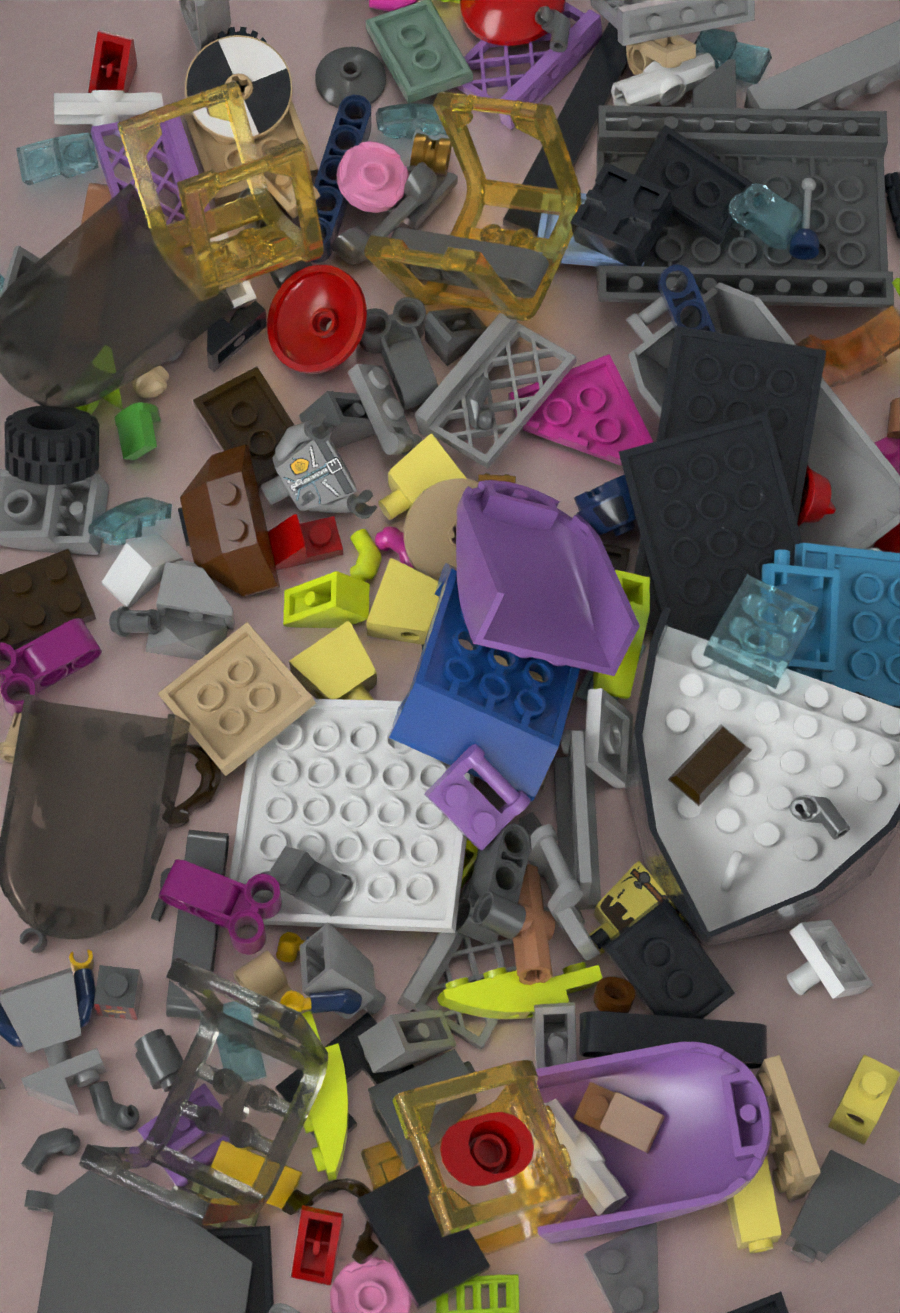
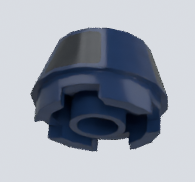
(608, 507)

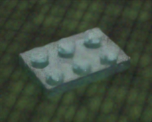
(761, 631)

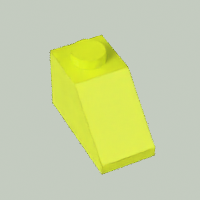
(326, 602)

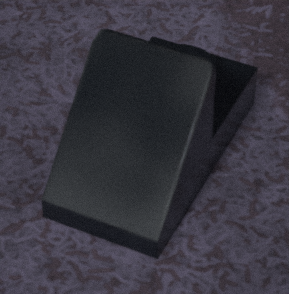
(227, 338)

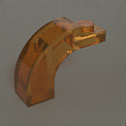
(859, 350)

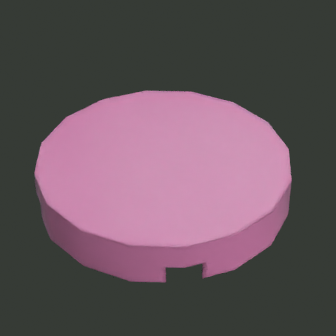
(372, 177)
(369, 1289)

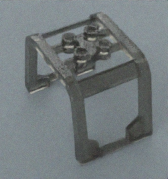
(241, 1199)

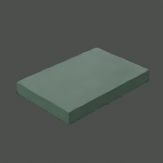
(419, 50)

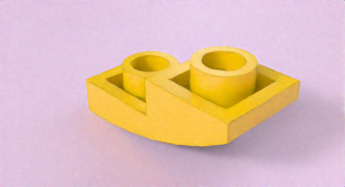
(246, 1166)

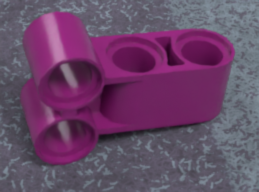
(46, 661)
(222, 901)

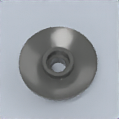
(336, 84)

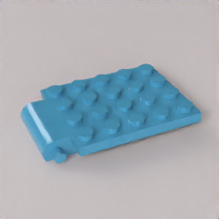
(858, 616)

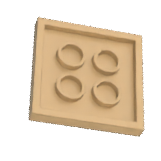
(224, 154)
(237, 698)
(789, 1140)

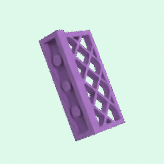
(549, 65)
(174, 153)

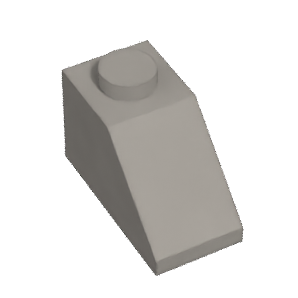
(192, 595)
(406, 1040)

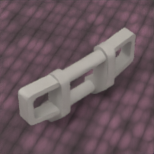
(564, 890)

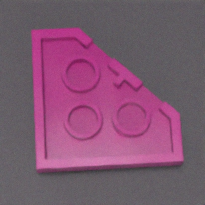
(589, 412)

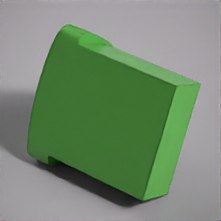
(137, 429)

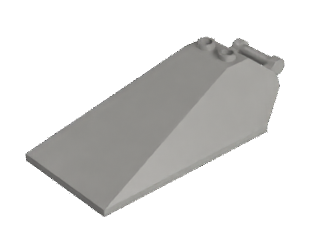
(860, 475)

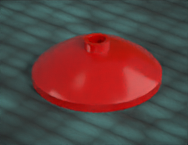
(506, 20)
(304, 309)

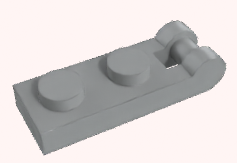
(383, 409)

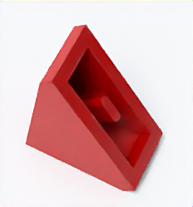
(113, 62)
(317, 1245)

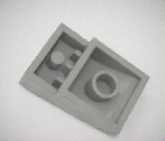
(51, 515)

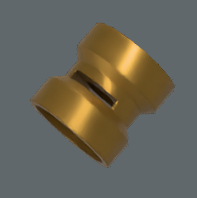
(432, 152)

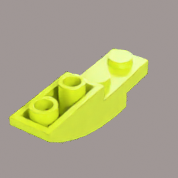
(505, 997)
(329, 1112)

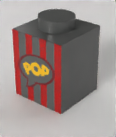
(118, 992)

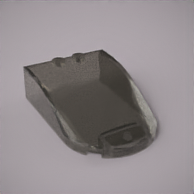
(98, 311)
(87, 814)

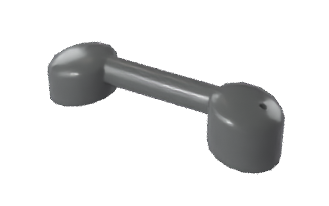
(418, 189)

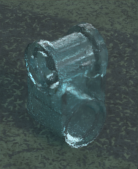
(768, 215)

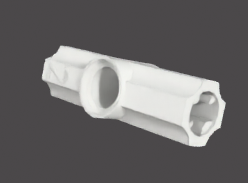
(663, 83)
(102, 106)
(587, 1164)

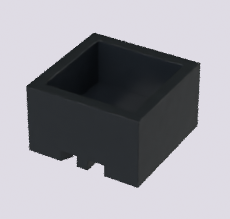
(622, 216)

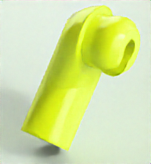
(369, 556)

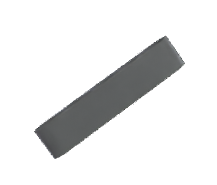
(516, 266)
(194, 936)

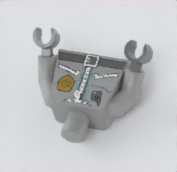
(315, 473)

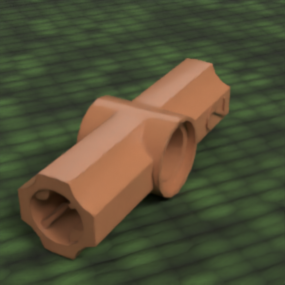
(532, 942)

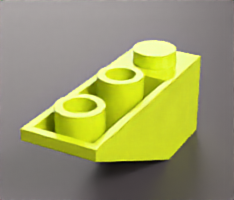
(638, 594)

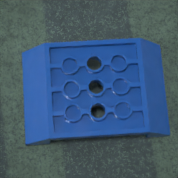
(472, 699)

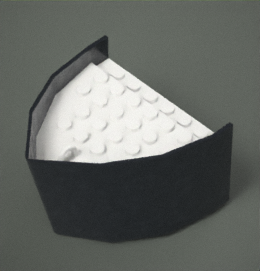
(741, 856)

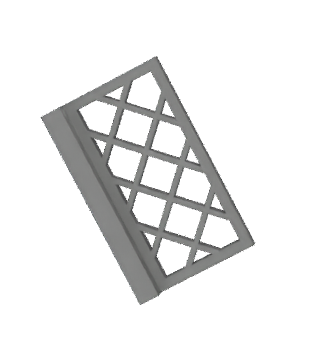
(658, 19)
(478, 362)
(578, 820)
(436, 963)

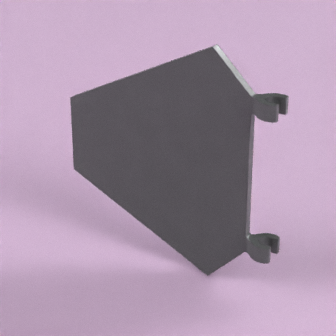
(133, 1256)

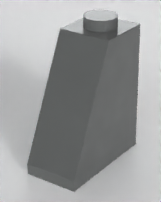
(445, 1114)
(839, 1207)

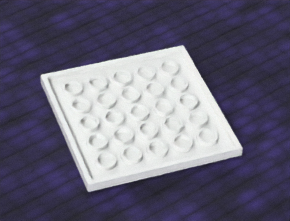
(357, 808)

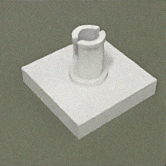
(605, 737)
(828, 961)

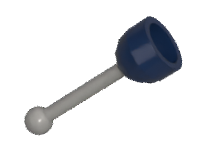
(805, 242)

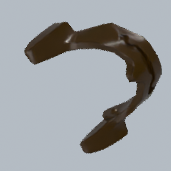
(208, 785)
(365, 1245)

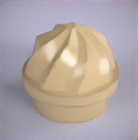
(151, 383)

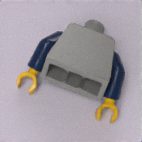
(332, 974)
(49, 1010)

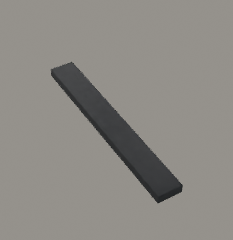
(576, 118)

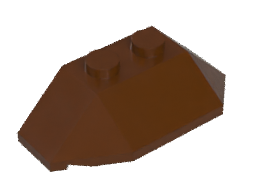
(229, 524)

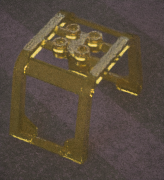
(535, 120)
(250, 252)
(542, 1183)

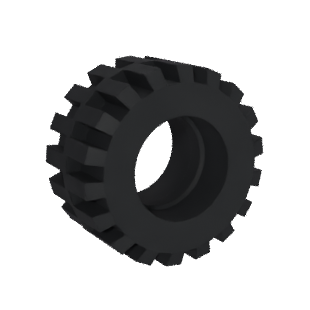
(51, 445)

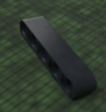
(616, 1032)

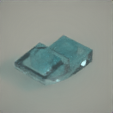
(723, 45)
(402, 120)
(57, 156)
(128, 518)

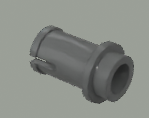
(127, 621)

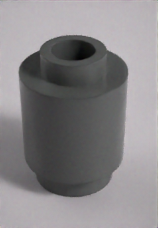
(159, 1059)

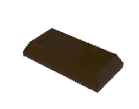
(709, 765)

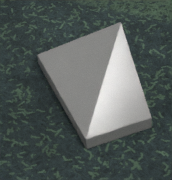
(185, 638)

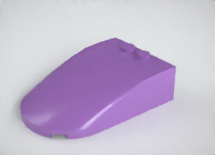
(538, 580)
(704, 1150)

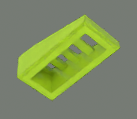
(493, 1282)

